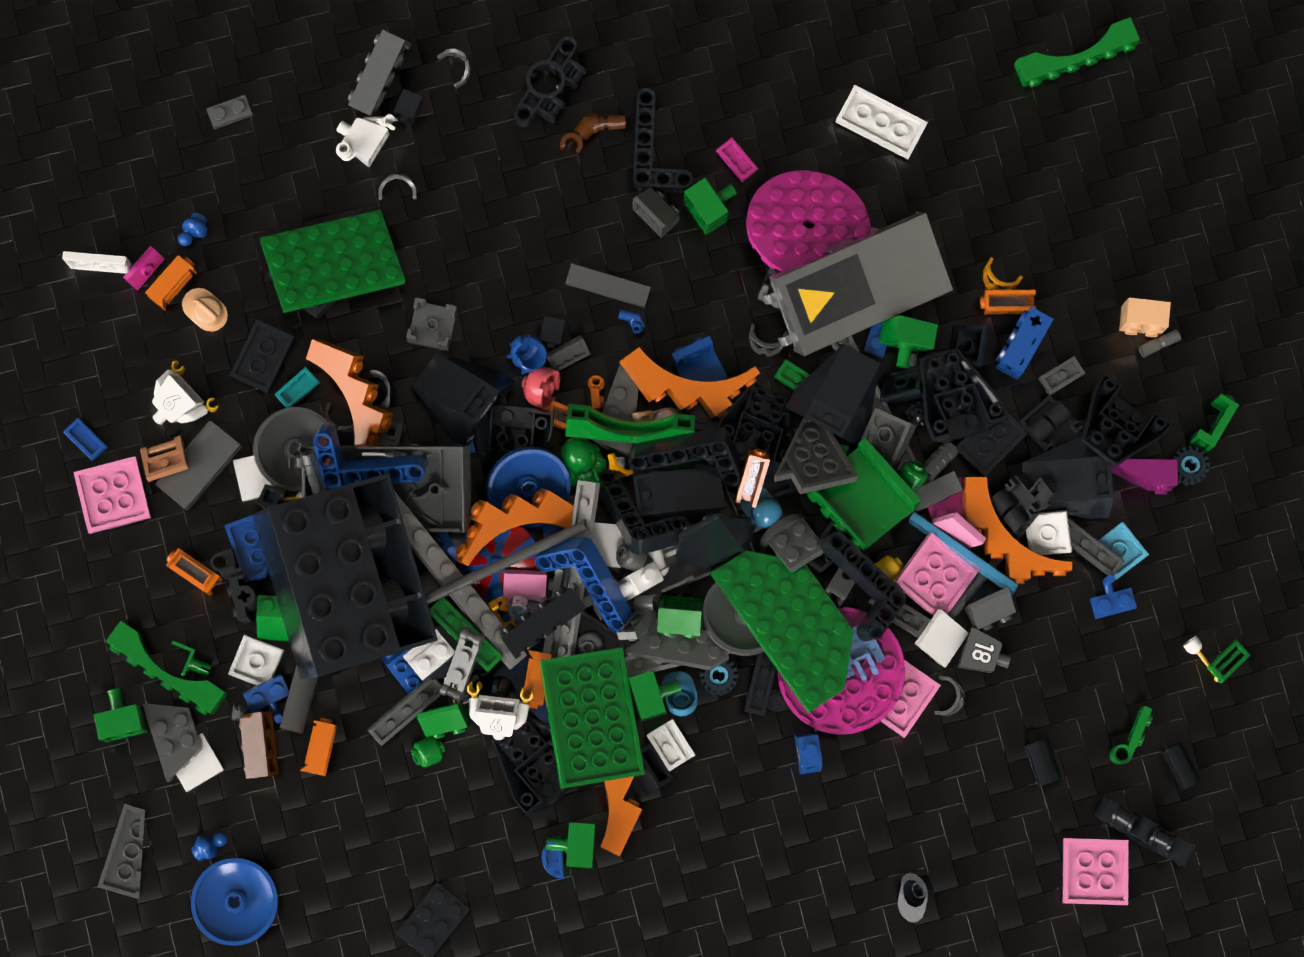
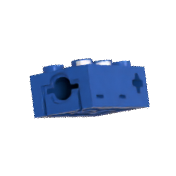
(1023, 342)

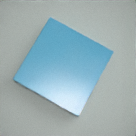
(1126, 546)

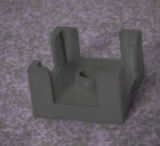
(432, 325)

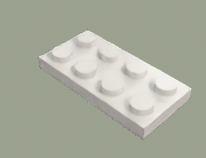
(881, 122)

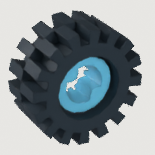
(1196, 457)
(714, 686)

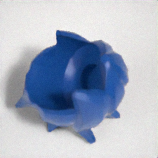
(528, 353)

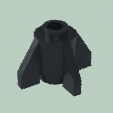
(500, 687)

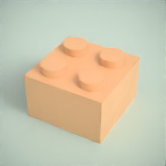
(1144, 317)

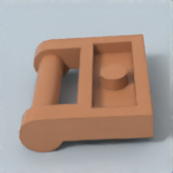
(165, 463)

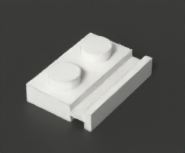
(429, 657)
(670, 745)

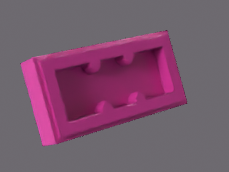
(737, 160)
(143, 268)

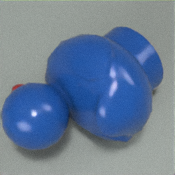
(193, 227)
(206, 847)

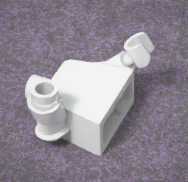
(364, 138)
(645, 577)

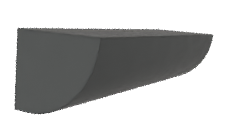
(298, 703)

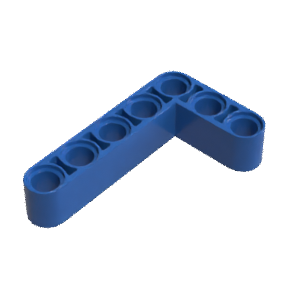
(363, 468)
(593, 572)

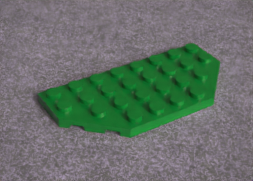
(791, 623)

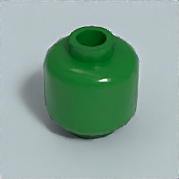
(913, 474)
(427, 751)

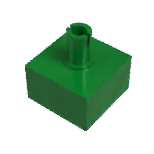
(707, 205)
(908, 336)
(649, 695)
(120, 720)
(577, 845)

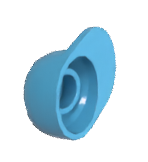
(766, 511)
(686, 701)

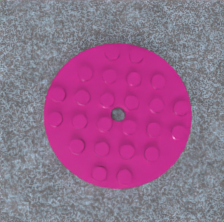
(794, 198)
(861, 702)

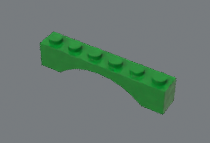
(1038, 67)
(590, 424)
(130, 643)

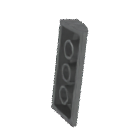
(889, 436)
(206, 459)

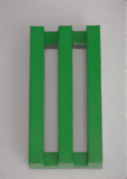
(1216, 671)

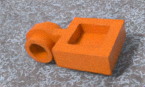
(596, 400)

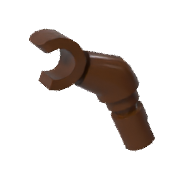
(591, 124)

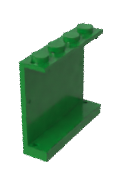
(872, 503)

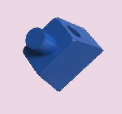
(808, 752)

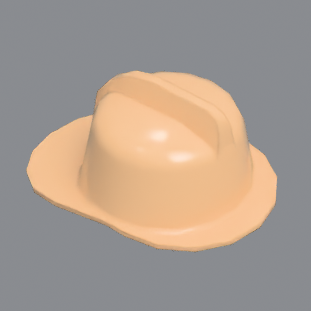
(204, 309)

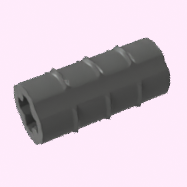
(939, 460)
(313, 471)

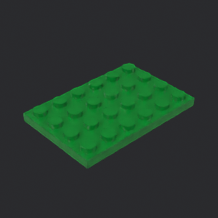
(332, 261)
(591, 717)

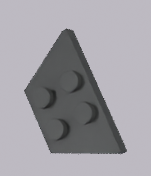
(173, 736)

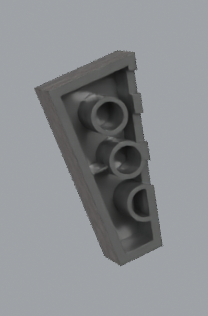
(378, 72)
(620, 405)

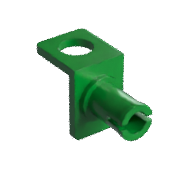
(193, 663)

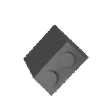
(655, 211)
(991, 609)

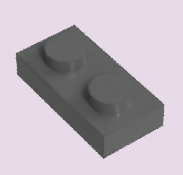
(229, 112)
(1061, 376)

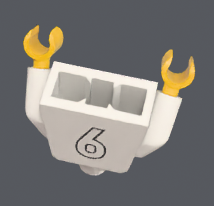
(177, 400)
(496, 714)

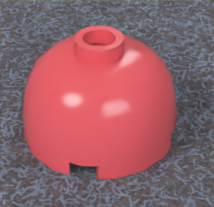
(540, 386)

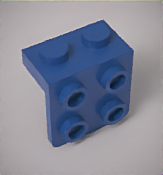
(699, 362)
(402, 670)

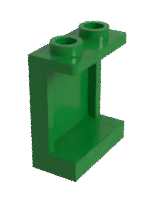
(1207, 441)

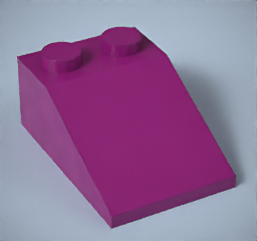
(1149, 474)

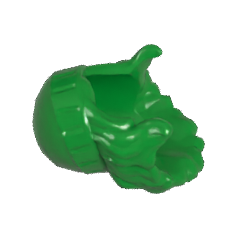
(582, 460)

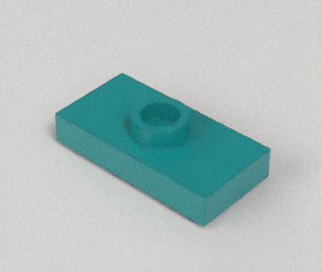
(297, 388)

